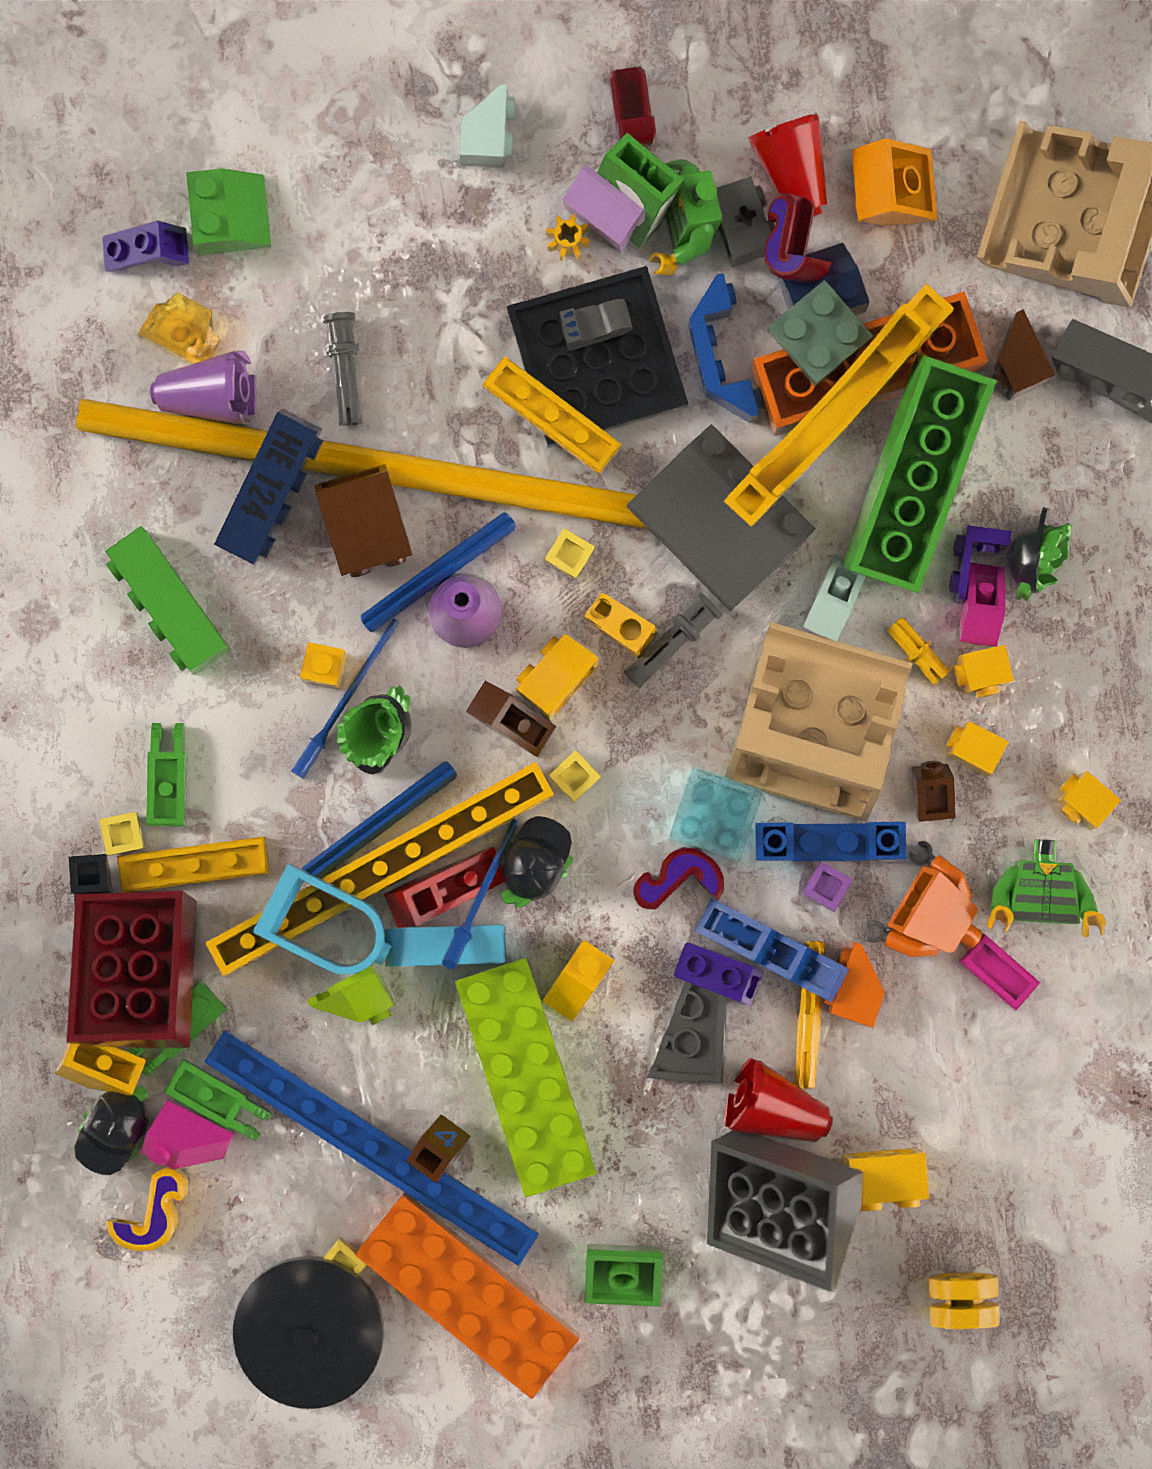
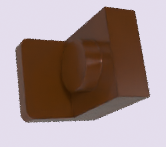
(934, 791)

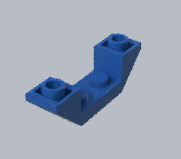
(734, 397)
(830, 841)

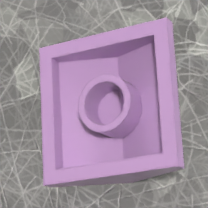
(602, 208)

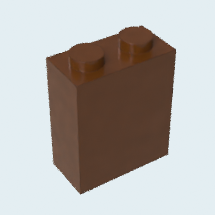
(363, 521)

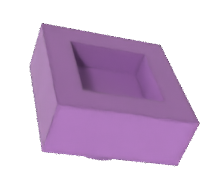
(827, 886)

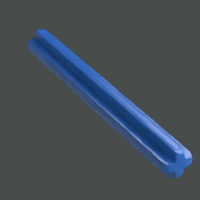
(438, 572)
(381, 820)

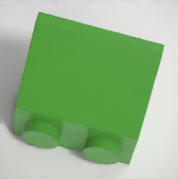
(228, 211)

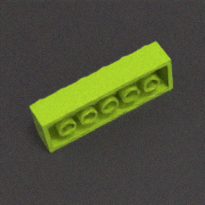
(526, 1077)

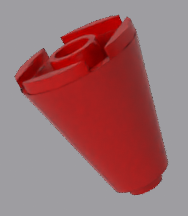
(794, 158)
(774, 1106)

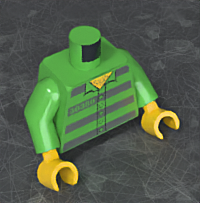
(691, 218)
(1044, 893)

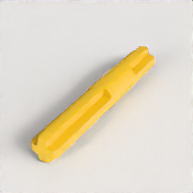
(808, 1031)

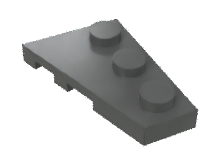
(694, 1039)

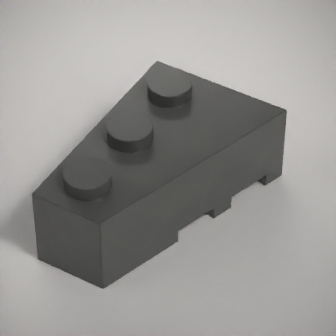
(1106, 367)

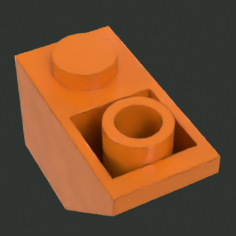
(860, 991)

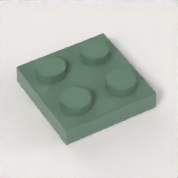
(819, 333)

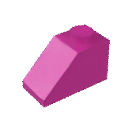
(984, 605)
(184, 1139)

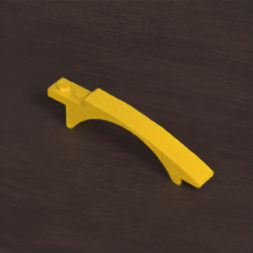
(840, 406)

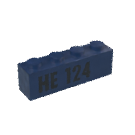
(268, 487)

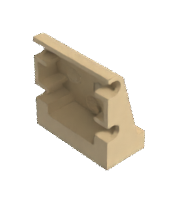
(1073, 212)
(819, 722)

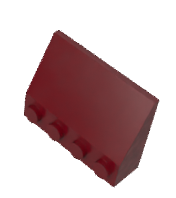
(132, 969)

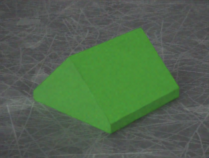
(623, 1274)

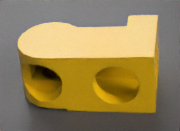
(621, 624)

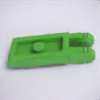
(166, 779)
(205, 1010)
(214, 1098)

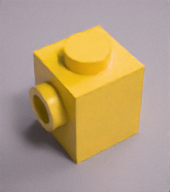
(984, 671)
(1086, 800)

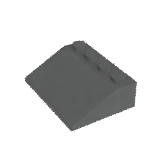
(713, 542)
(782, 1207)

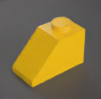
(578, 980)
(101, 1067)

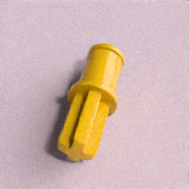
(918, 650)

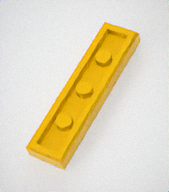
(551, 415)
(193, 864)

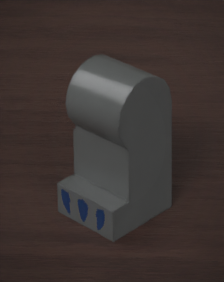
(595, 323)

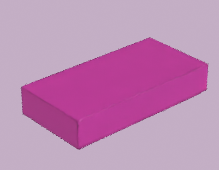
(999, 972)

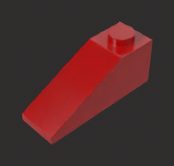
(441, 889)

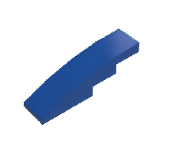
(772, 950)

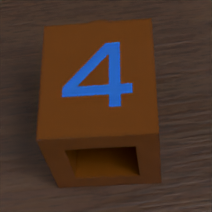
(438, 1148)

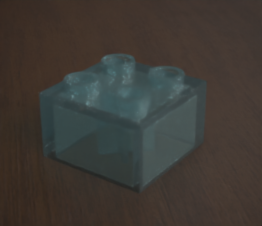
(715, 815)

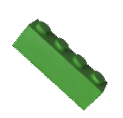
(167, 600)

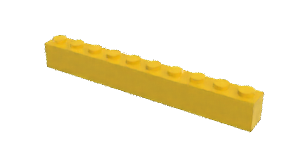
(389, 864)

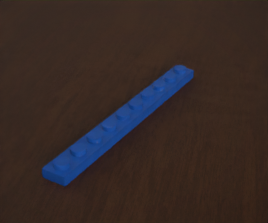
(370, 1146)

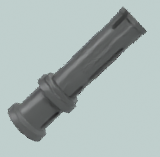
(342, 350)
(685, 628)

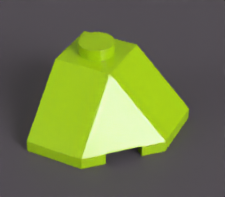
(357, 997)

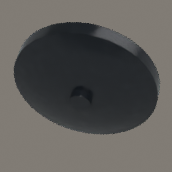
(308, 1332)

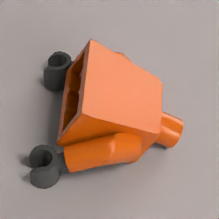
(933, 912)

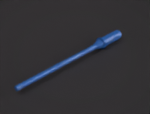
(317, 743)
(463, 933)

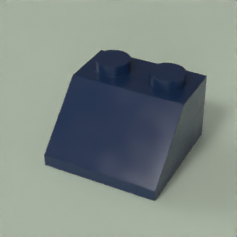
(842, 277)

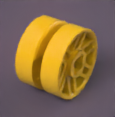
(963, 1300)

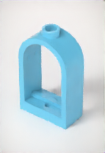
(281, 902)
(429, 944)

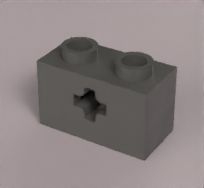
(743, 242)

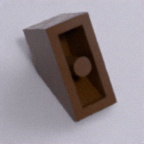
(1021, 360)
(510, 718)

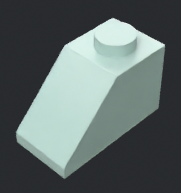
(834, 600)

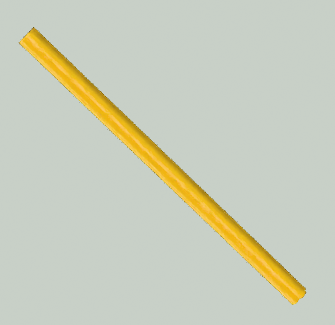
(347, 459)

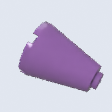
(209, 389)
(468, 624)

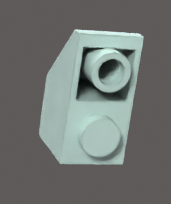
(484, 130)

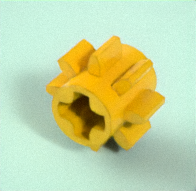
(563, 246)

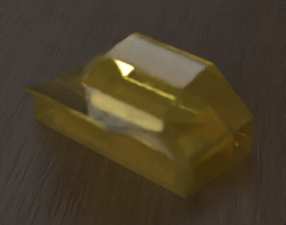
(181, 329)

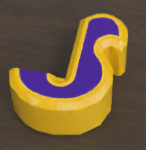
(160, 1217)

